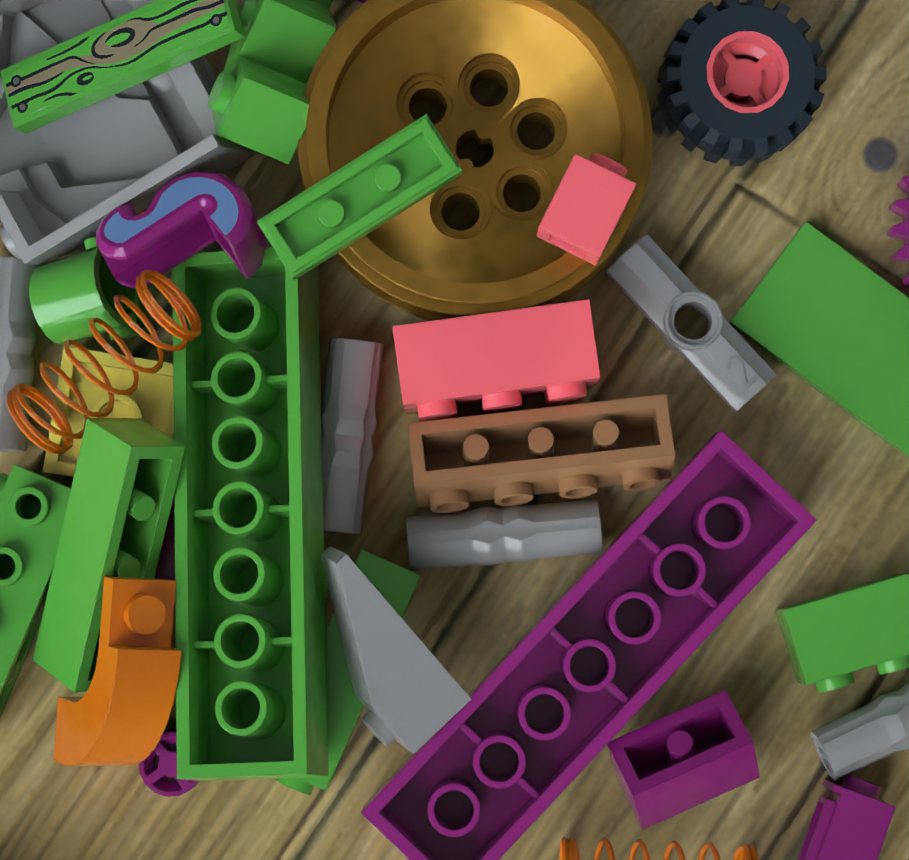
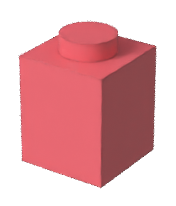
(587, 206)

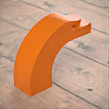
(132, 680)

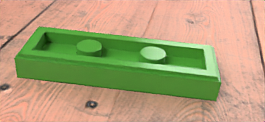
(360, 197)

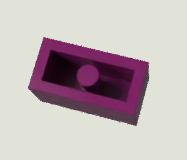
(684, 759)

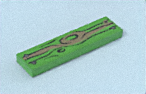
(116, 58)

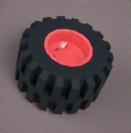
(741, 81)

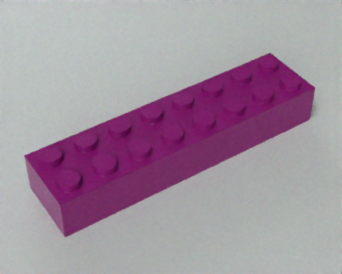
(591, 660)

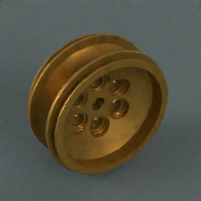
(557, 70)

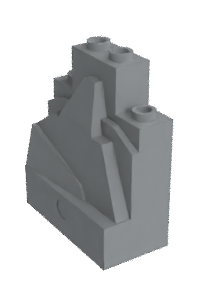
(105, 156)

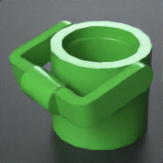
(76, 289)

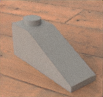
(388, 664)

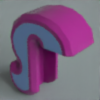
(178, 224)

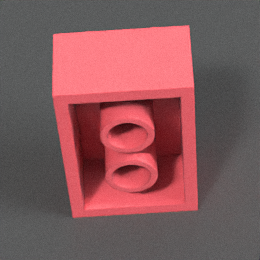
(497, 360)

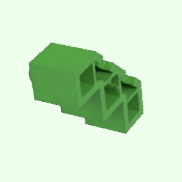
(265, 76)

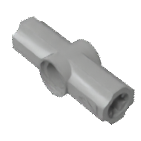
(659, 292)

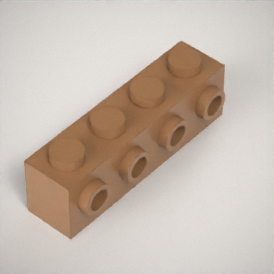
(541, 453)

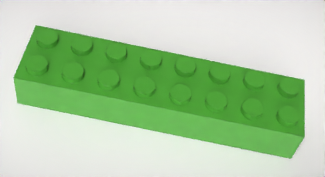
(249, 525)

